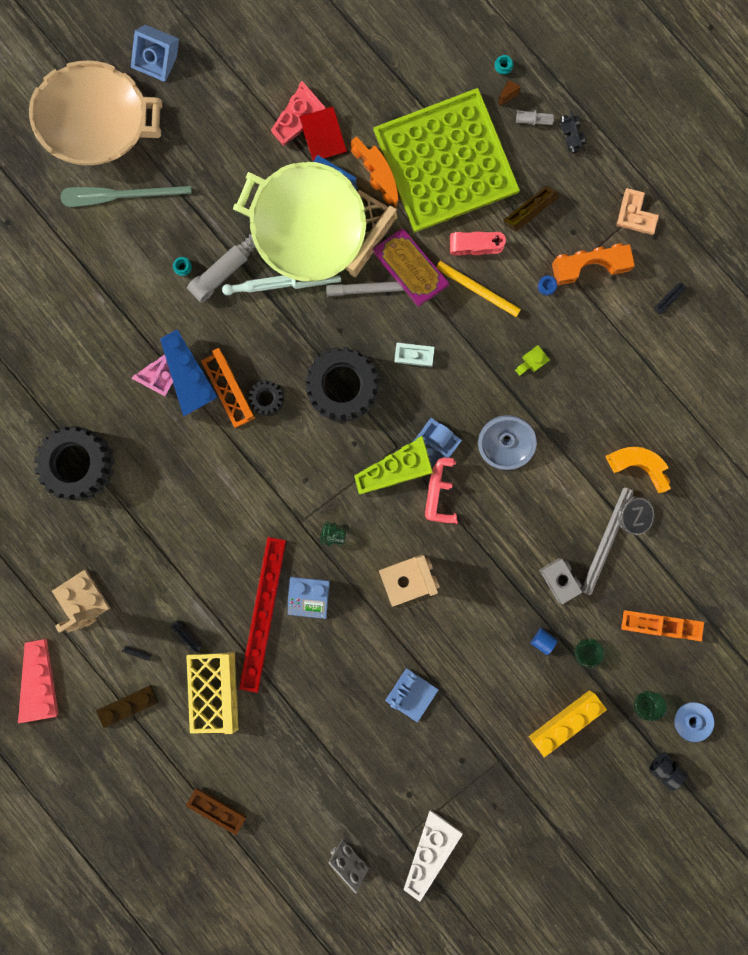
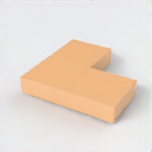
(631, 215)

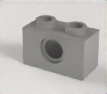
(551, 574)

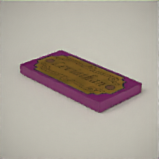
(410, 267)

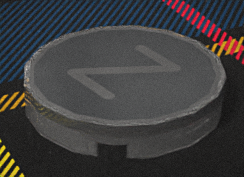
(636, 516)

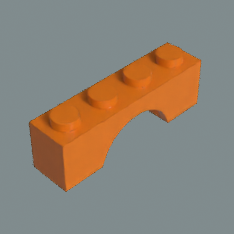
(614, 259)

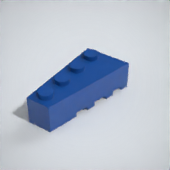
(188, 379)

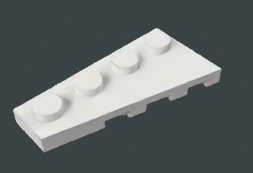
(433, 850)

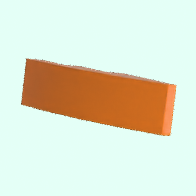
(662, 625)

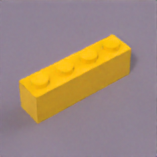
(567, 723)

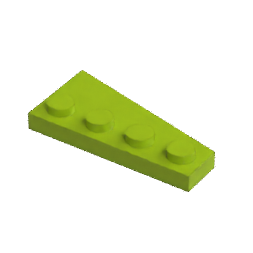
(404, 465)

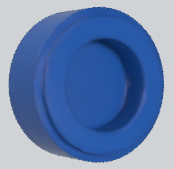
(547, 285)

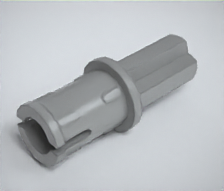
(534, 118)

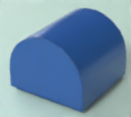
(544, 641)

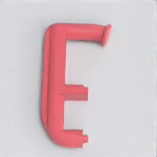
(433, 492)

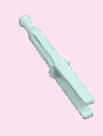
(273, 283)

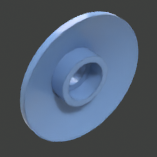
(702, 725)

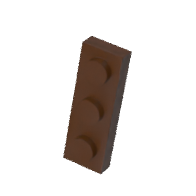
(216, 811)

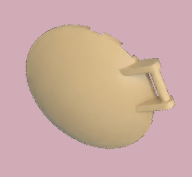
(91, 113)

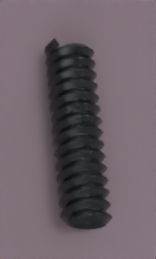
(131, 651)

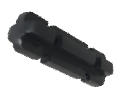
(670, 298)
(186, 636)

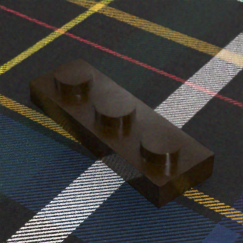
(531, 208)
(127, 706)

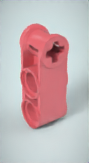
(476, 243)

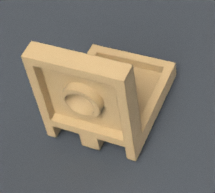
(420, 580)

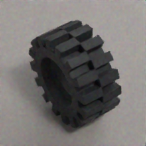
(260, 388)

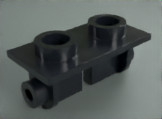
(576, 139)

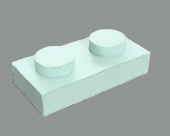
(414, 354)

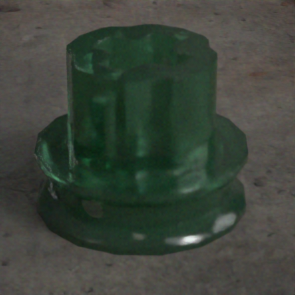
(332, 534)

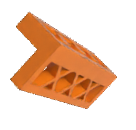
(232, 382)

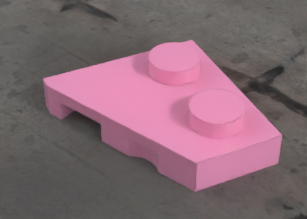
(156, 376)

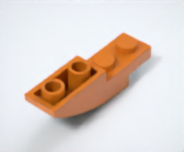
(381, 175)

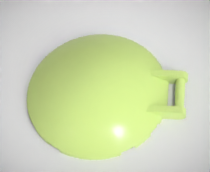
(305, 220)

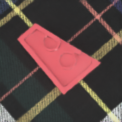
(288, 123)

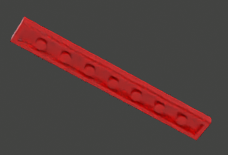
(262, 614)

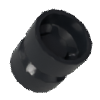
(671, 774)

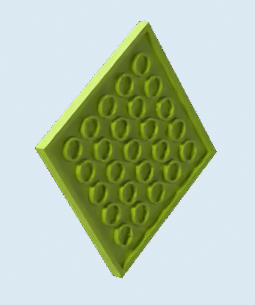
(446, 160)

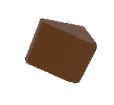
(509, 92)

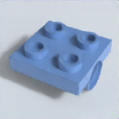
(438, 441)

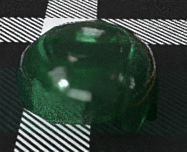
(589, 653)
(650, 706)

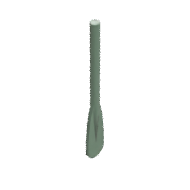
(92, 195)

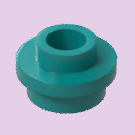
(504, 59)
(180, 261)

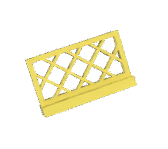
(228, 689)

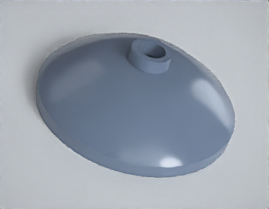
(509, 452)

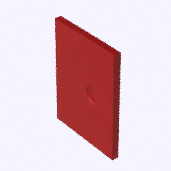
(323, 133)

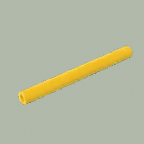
(478, 289)

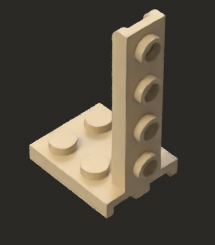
(80, 602)

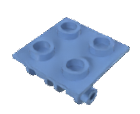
(411, 695)

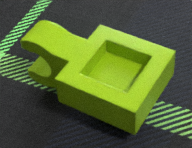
(533, 359)

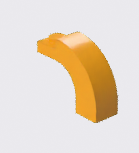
(644, 459)

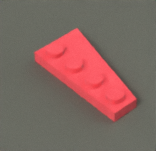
(37, 684)

